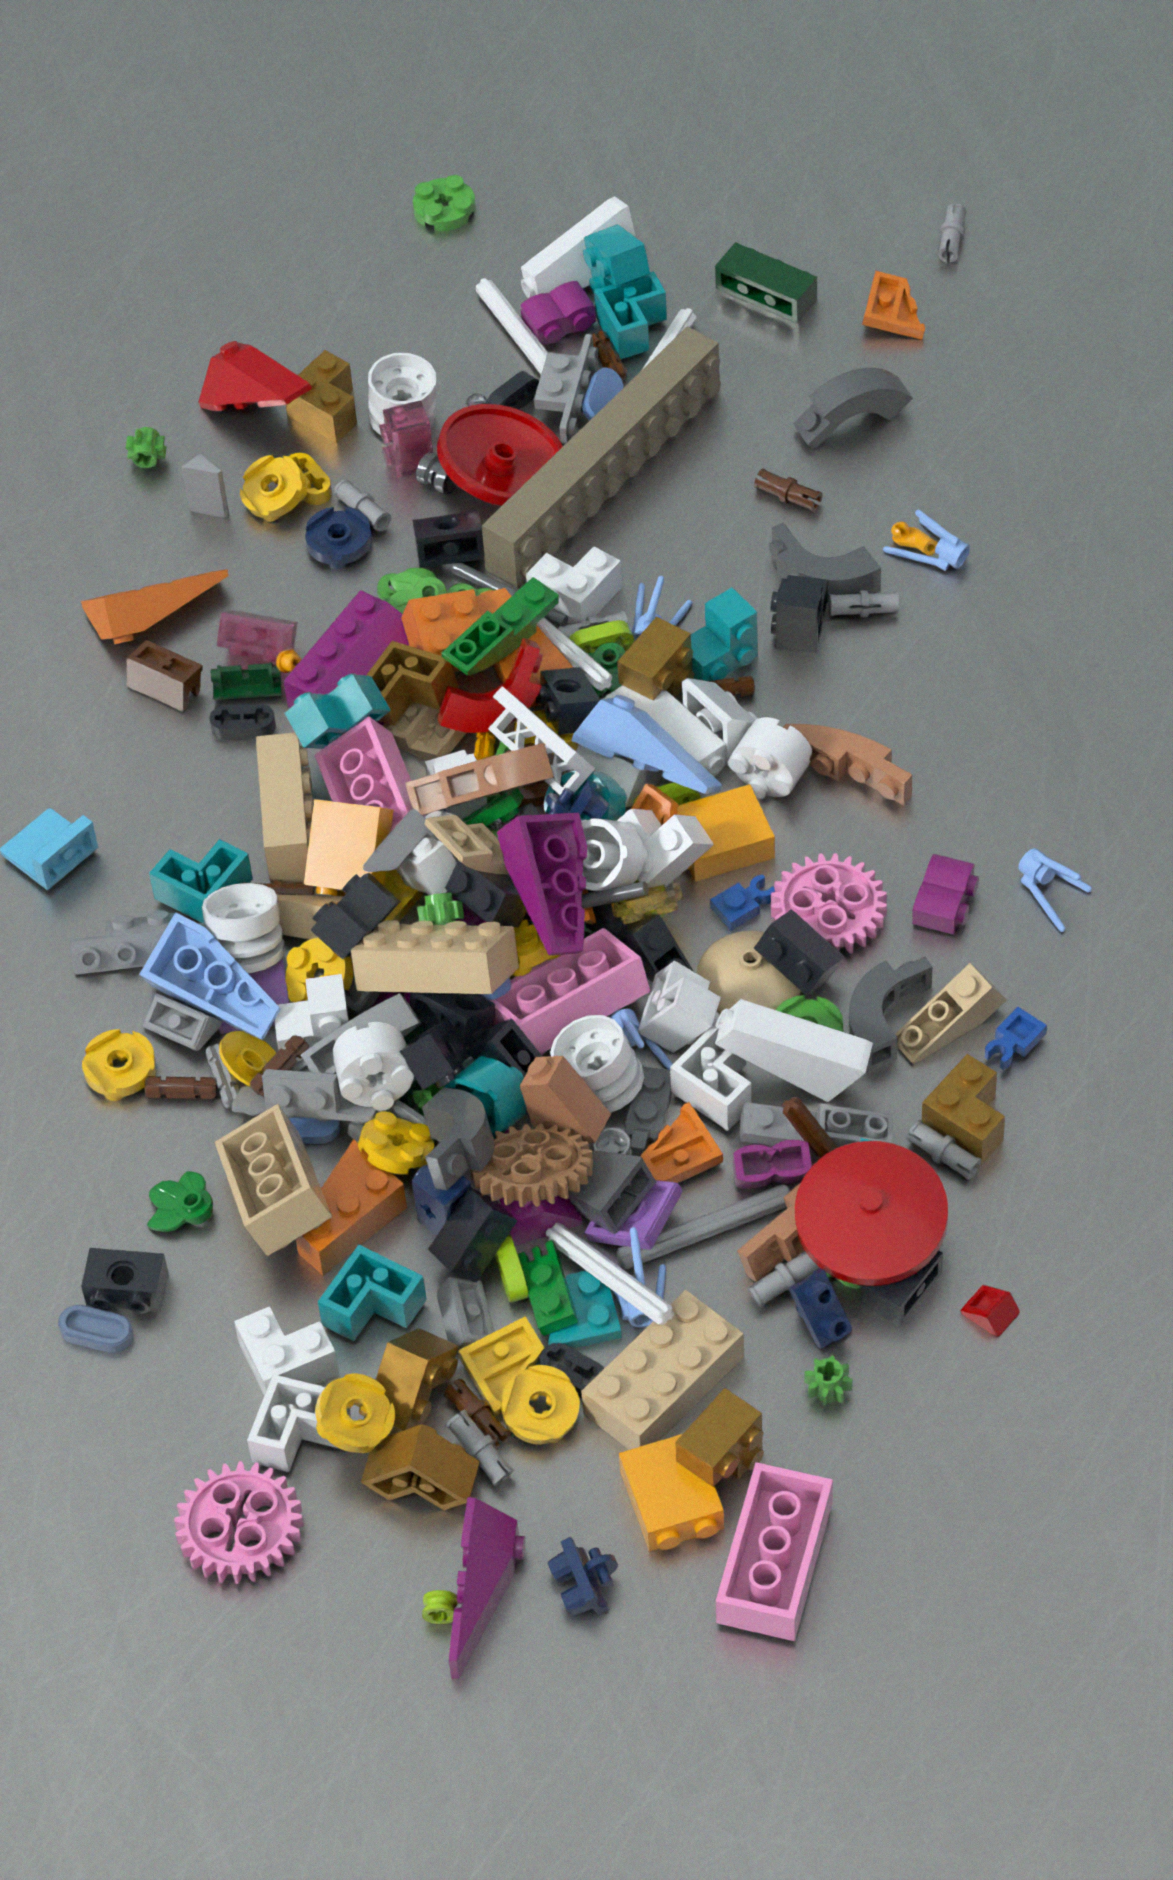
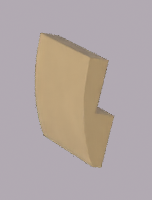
(421, 733)
(471, 844)

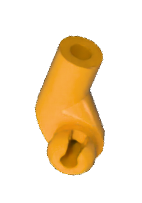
(913, 538)
(287, 660)

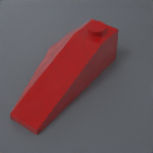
(246, 377)

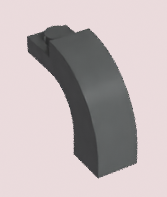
(850, 395)
(844, 573)
(873, 998)
(465, 1135)

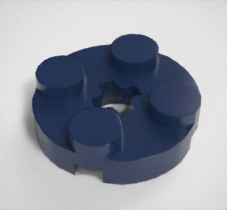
(341, 550)

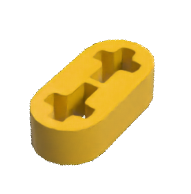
(315, 476)

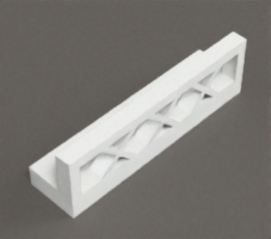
(543, 734)

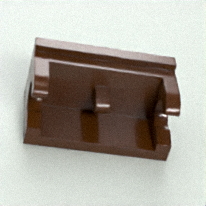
(163, 675)

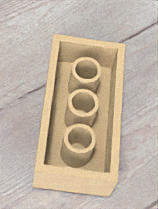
(285, 805)
(435, 958)
(272, 1180)
(663, 1373)

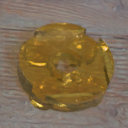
(657, 899)

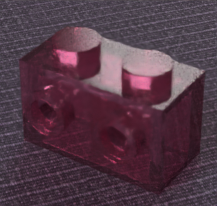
(407, 437)
(255, 634)

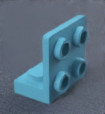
(51, 847)

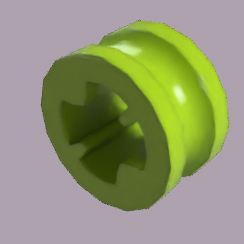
(439, 1606)

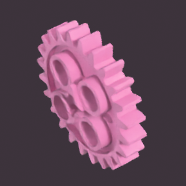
(831, 906)
(205, 1515)

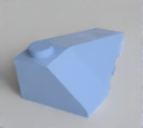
(630, 732)
(205, 976)

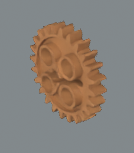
(535, 1165)

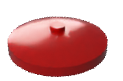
(494, 450)
(871, 1213)

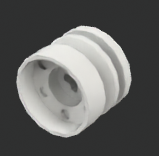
(399, 381)
(246, 924)
(602, 1059)

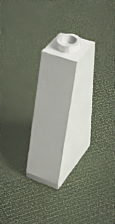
(564, 257)
(682, 726)
(794, 1048)

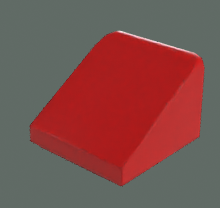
(991, 1309)

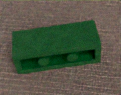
(766, 282)

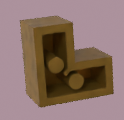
(328, 405)
(657, 660)
(408, 676)
(962, 1108)
(411, 1370)
(722, 1440)
(422, 1464)

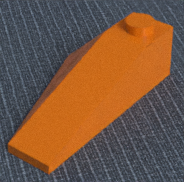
(137, 610)

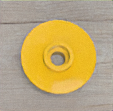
(244, 1055)

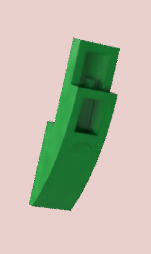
(502, 632)

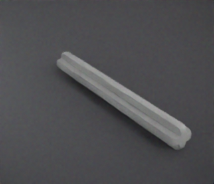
(709, 1225)

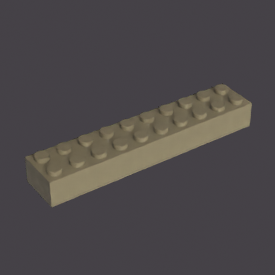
(602, 456)

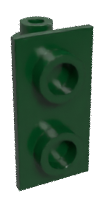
(256, 681)

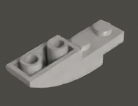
(391, 1011)
(844, 1125)

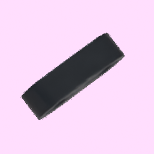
(516, 391)
(242, 721)
(576, 1364)

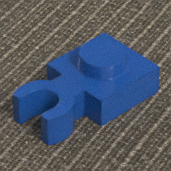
(739, 904)
(1015, 1034)

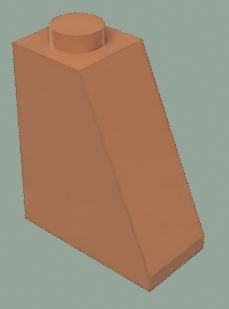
(562, 1098)

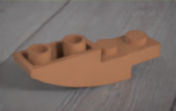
(865, 760)
(480, 779)
(772, 1243)

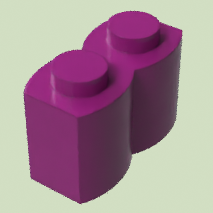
(558, 312)
(944, 894)
(760, 1165)

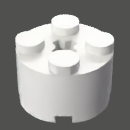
(771, 758)
(613, 854)
(371, 1067)

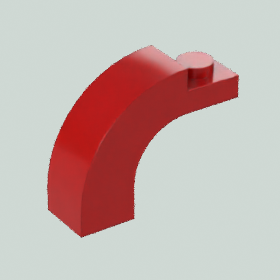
(478, 711)

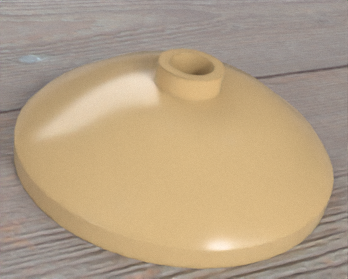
(735, 979)

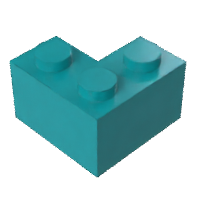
(614, 257)
(628, 310)
(727, 637)
(325, 717)
(187, 884)
(370, 1286)

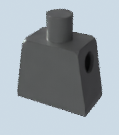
(613, 1189)

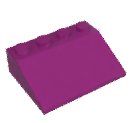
(347, 647)

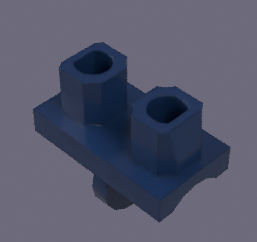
(586, 802)
(820, 1309)
(575, 1563)

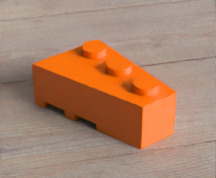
(360, 1205)

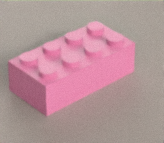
(366, 769)
(572, 987)
(774, 1551)

